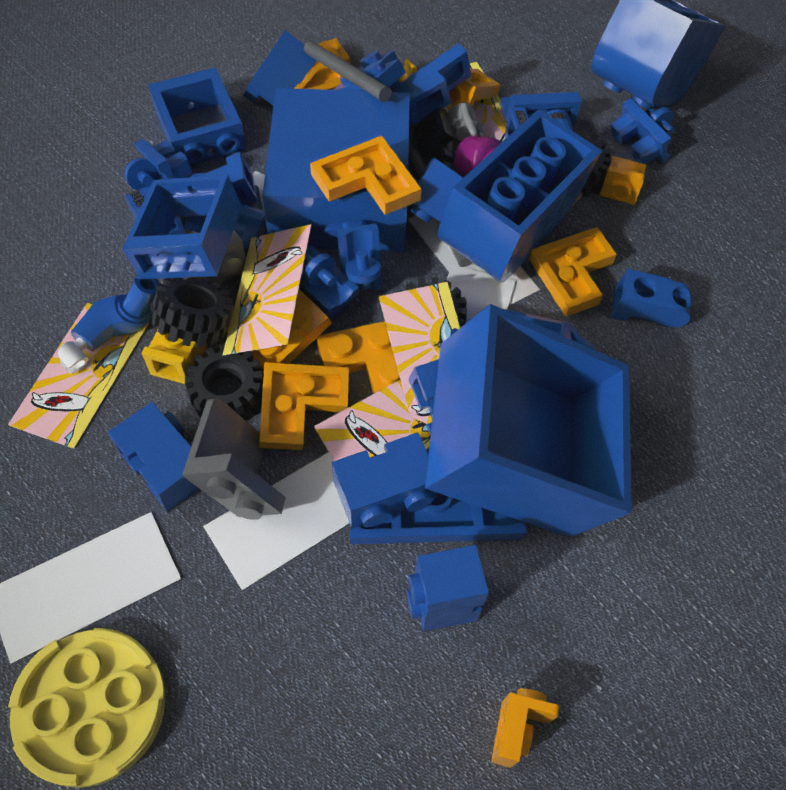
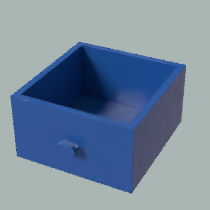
(314, 126)
(531, 425)

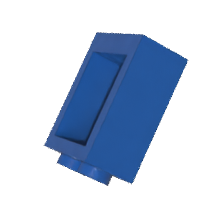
(194, 93)
(183, 255)

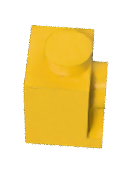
(170, 358)

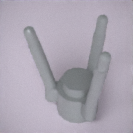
(463, 123)

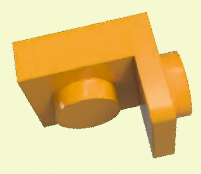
(474, 89)
(623, 180)
(513, 733)

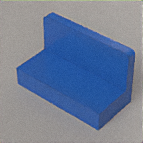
(282, 68)
(546, 102)

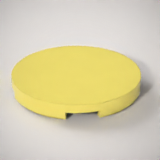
(86, 708)

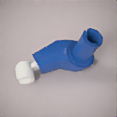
(107, 319)

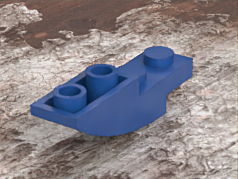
(432, 83)

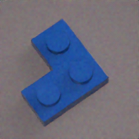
(384, 68)

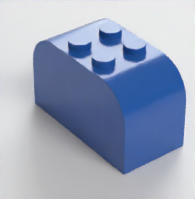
(654, 50)
(517, 195)

